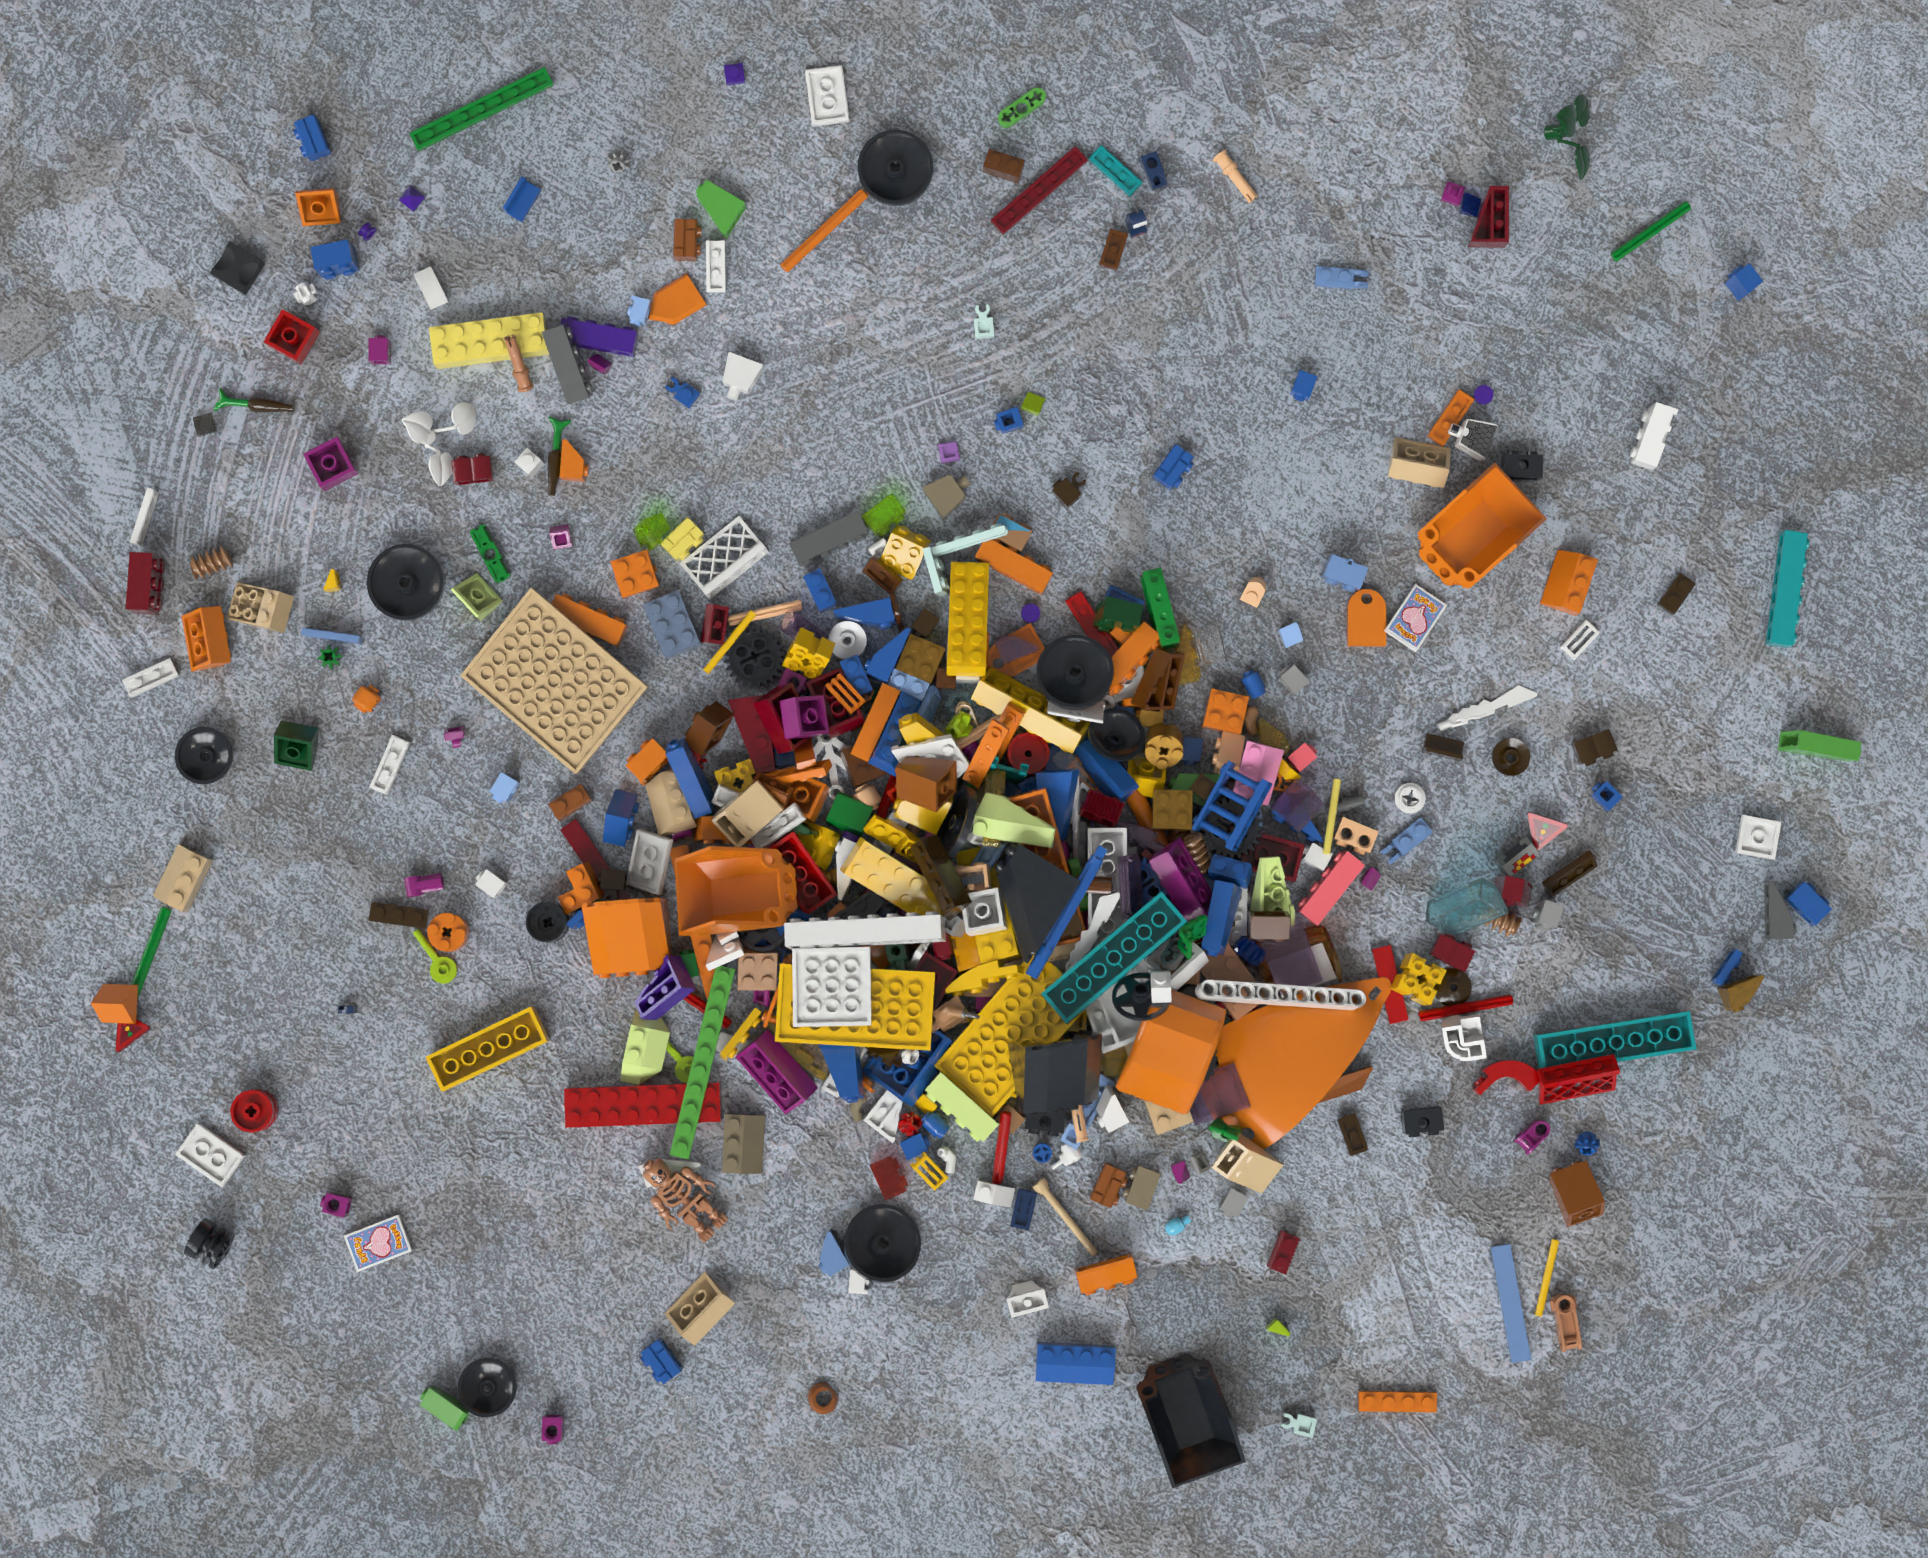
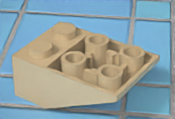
(260, 607)
(747, 814)
(1247, 1164)

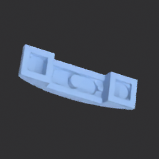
(1089, 1111)

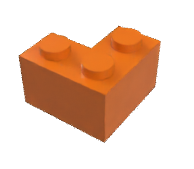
(585, 888)

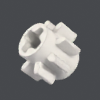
(305, 293)

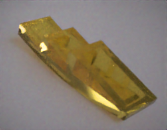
(801, 1056)

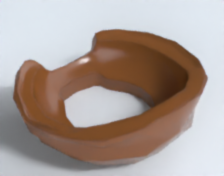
(815, 1389)

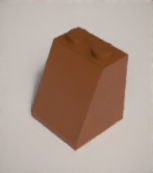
(926, 781)
(1577, 1193)

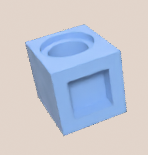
(504, 788)

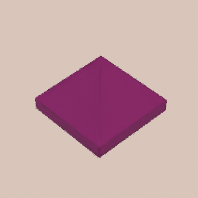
(761, 997)

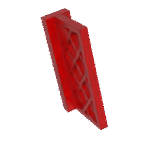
(1576, 1072)

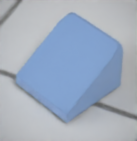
(1290, 635)

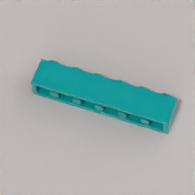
(1786, 589)

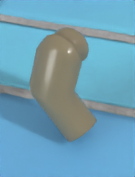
(855, 1109)

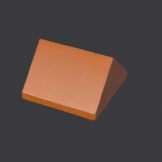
(318, 206)
(116, 1003)

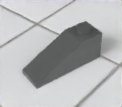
(1777, 916)

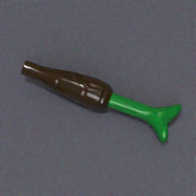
(255, 404)
(554, 455)

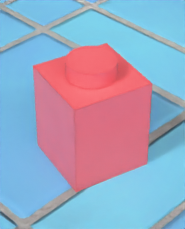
(1302, 757)

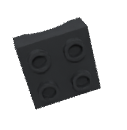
(237, 268)

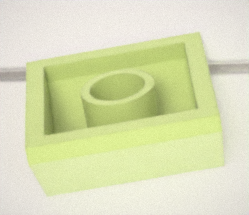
(477, 596)

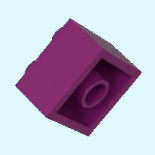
(330, 464)
(804, 717)

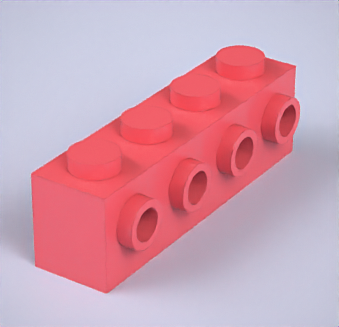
(1330, 887)

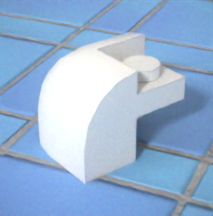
(1464, 1037)

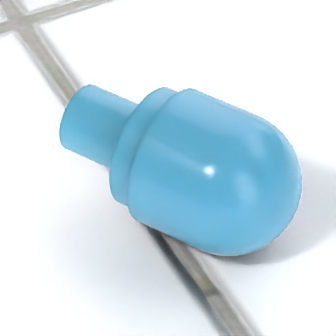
(1176, 1225)

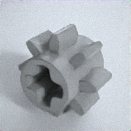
(618, 160)

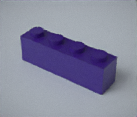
(602, 337)

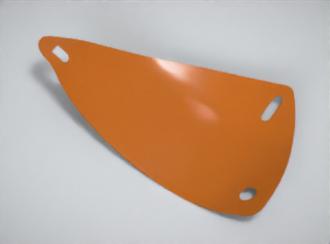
(1294, 1057)

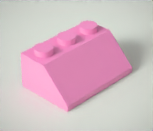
(1257, 763)

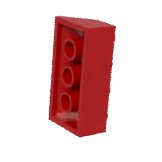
(811, 883)

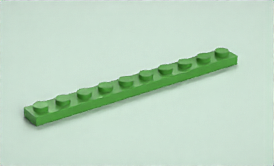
(702, 1062)

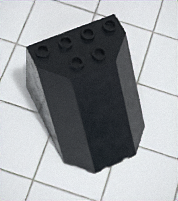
(1033, 895)
(1057, 1073)
(1189, 1419)

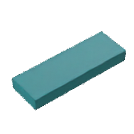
(1115, 170)

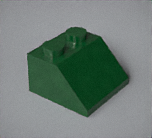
(295, 745)

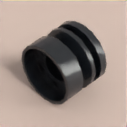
(536, 922)
(211, 1244)

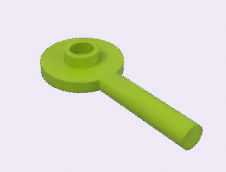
(442, 968)
(683, 1064)

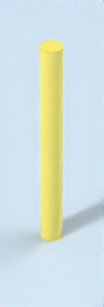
(1331, 816)

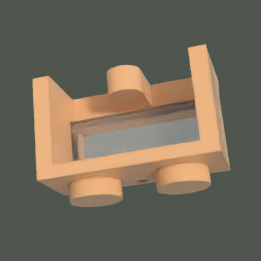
(975, 877)

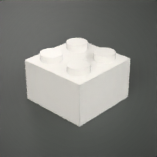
(985, 912)

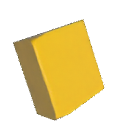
(332, 582)
(1287, 770)
(925, 1104)

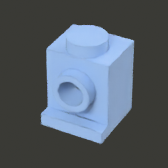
(639, 311)

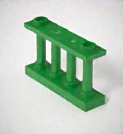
(1159, 607)

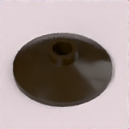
(1520, 755)
(1460, 995)

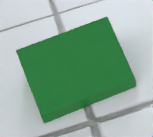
(849, 814)

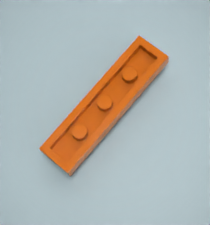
(792, 774)
(1397, 1401)

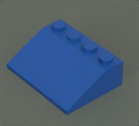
(910, 1080)

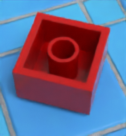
(291, 337)

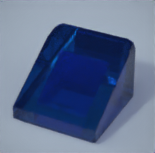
(1469, 205)

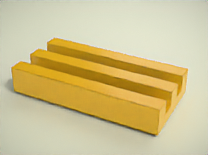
(920, 1161)

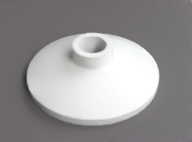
(857, 636)

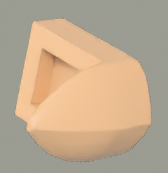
(1254, 591)

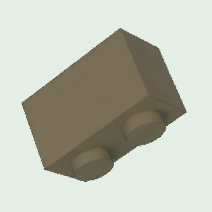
(1142, 1187)

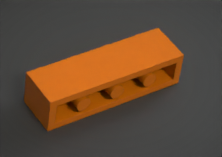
(1014, 566)
(592, 622)
(1132, 655)

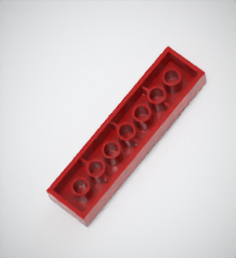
(635, 1105)

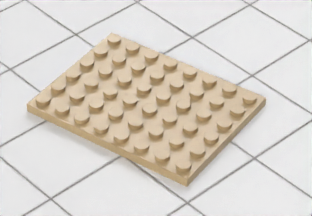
(554, 681)

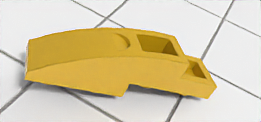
(892, 835)
(980, 976)

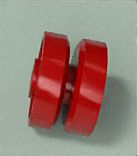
(1032, 745)
(243, 1114)

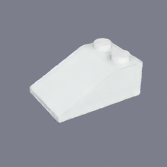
(843, 881)

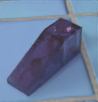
(794, 621)

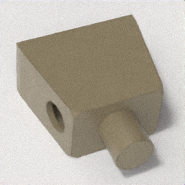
(946, 494)

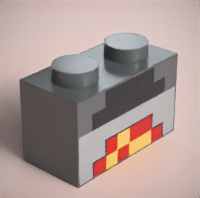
(1516, 856)

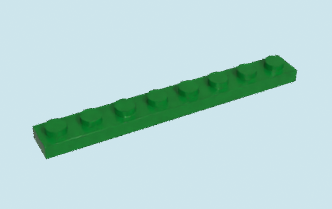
(481, 109)

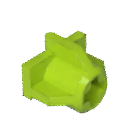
(959, 725)

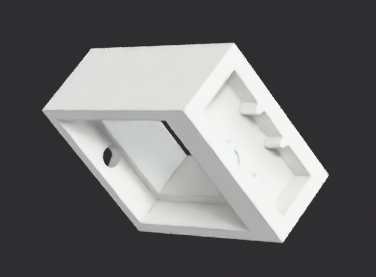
(1184, 972)

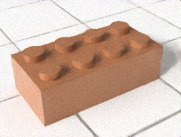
(1230, 968)

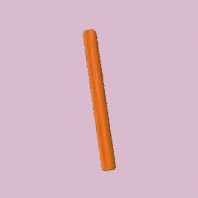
(824, 230)

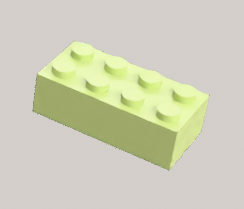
(961, 1106)

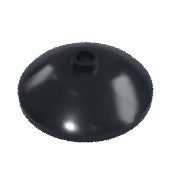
(1121, 727)
(191, 755)
(472, 1392)

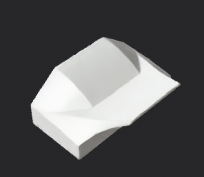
(1026, 1298)

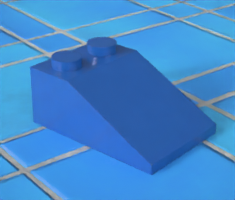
(871, 614)
(887, 658)

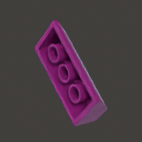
(1182, 879)
(777, 1072)

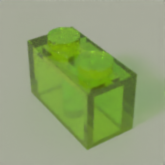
(884, 515)

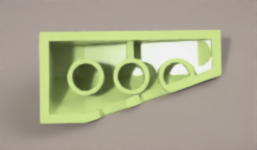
(1008, 822)
(1270, 888)

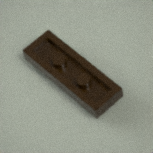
(1570, 874)
(398, 915)

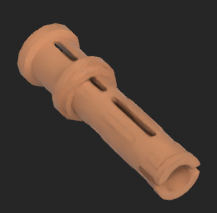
(520, 371)

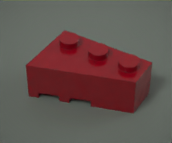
(1493, 220)
(1514, 890)

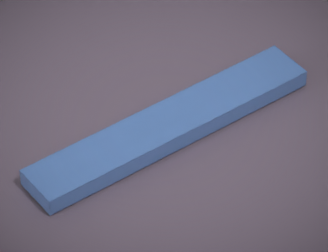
(1510, 1303)

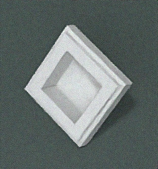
(878, 548)

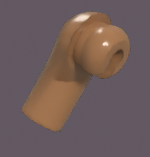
(1250, 719)

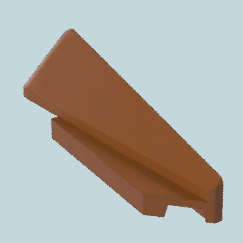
(1348, 1083)

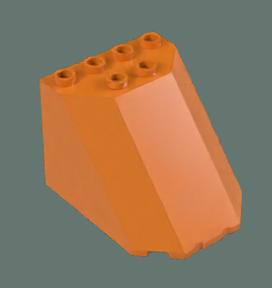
(1478, 529)
(733, 890)
(627, 935)

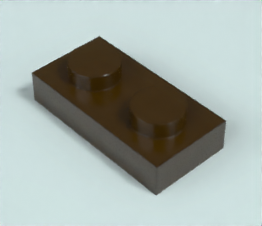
(1676, 594)
(1352, 1134)

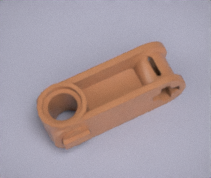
(1566, 1322)

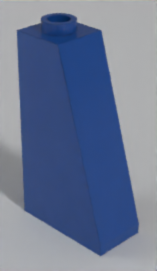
(1106, 774)
(690, 777)
(1061, 790)
(1220, 917)
(845, 1070)

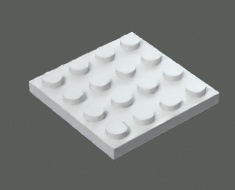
(831, 986)

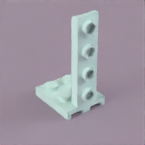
(960, 542)

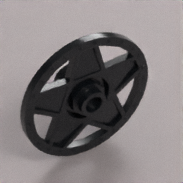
(770, 934)
(1138, 997)

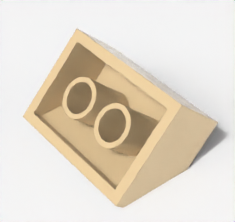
(1419, 462)
(669, 804)
(182, 878)
(699, 1308)

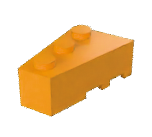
(965, 952)

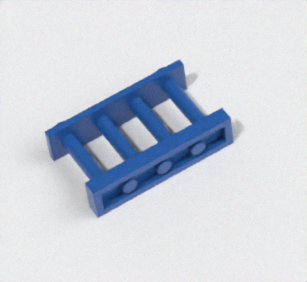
(1242, 822)

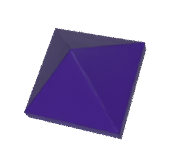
(412, 198)

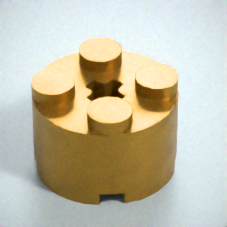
(1164, 745)

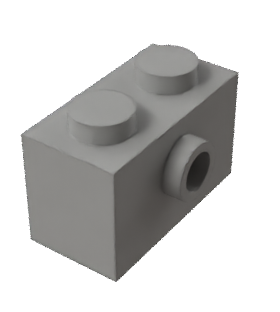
(1547, 915)

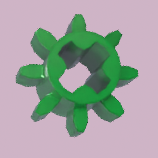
(325, 659)

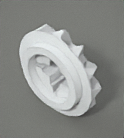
(1417, 793)

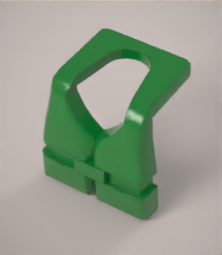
(1193, 929)
(1222, 1130)

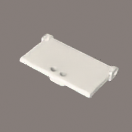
(1092, 714)

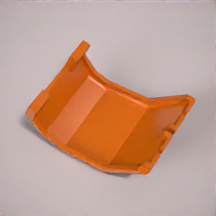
(1173, 1053)

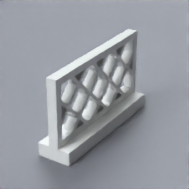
(736, 567)

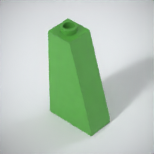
(1819, 745)

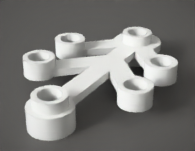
(833, 758)

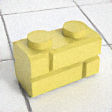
(683, 539)

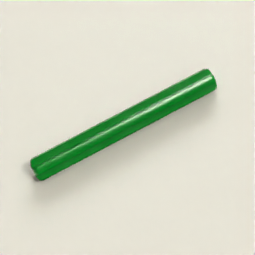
(1650, 231)
(151, 948)

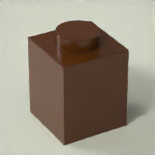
(945, 682)

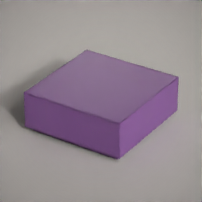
(949, 452)

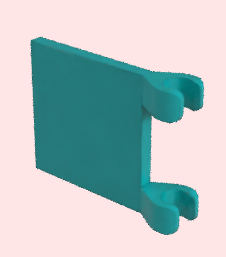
(1013, 775)

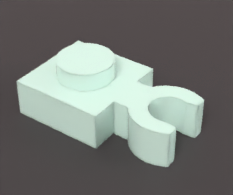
(983, 326)
(1302, 1424)

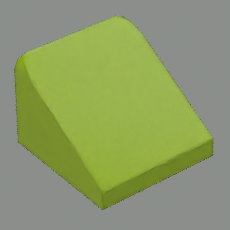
(1033, 404)
(1277, 1327)

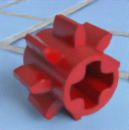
(909, 1124)

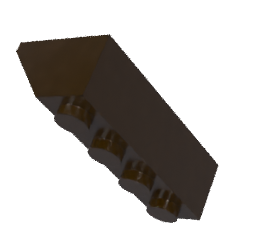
(941, 876)

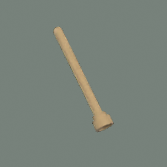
(1043, 1188)

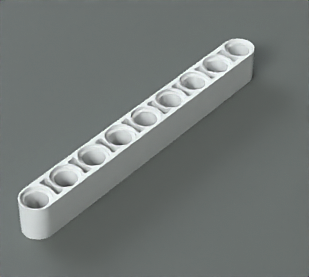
(1272, 998)

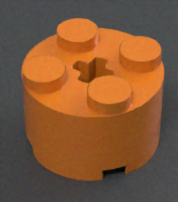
(459, 933)

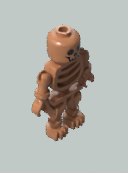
(660, 1176)

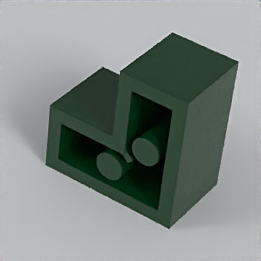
(1117, 613)

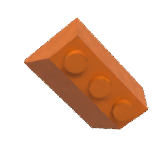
(1568, 582)
(206, 638)
(1106, 1274)

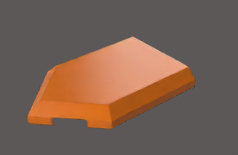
(676, 301)

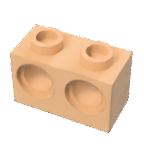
(1356, 831)

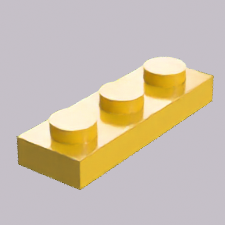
(741, 1035)

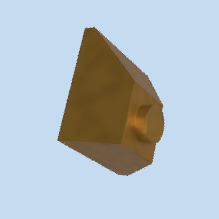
(1740, 992)

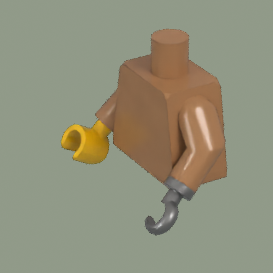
(951, 1014)

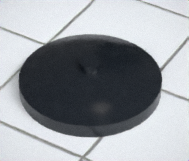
(895, 167)
(405, 582)
(1075, 672)
(958, 820)
(882, 1243)

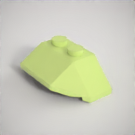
(644, 1049)

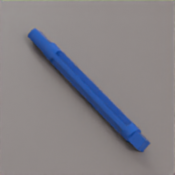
(1086, 878)

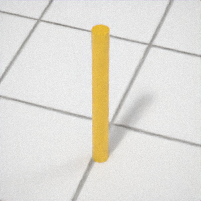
(729, 642)
(1547, 1277)

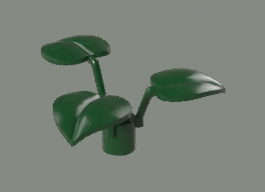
(1568, 118)

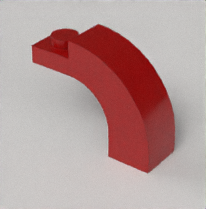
(1521, 1072)

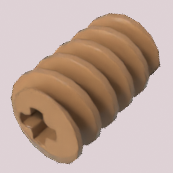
(210, 562)
(1196, 848)
(1506, 923)

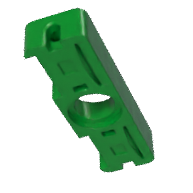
(484, 542)

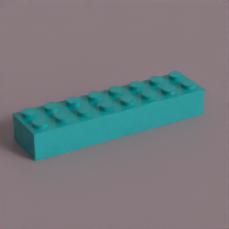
(1114, 958)
(1624, 1039)

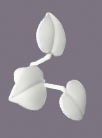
(419, 429)

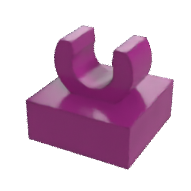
(1453, 193)
(455, 734)

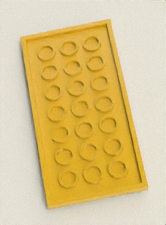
(900, 1013)
(1016, 1014)

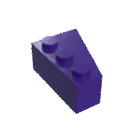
(665, 990)

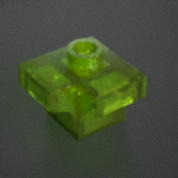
(651, 530)

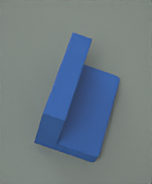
(521, 199)

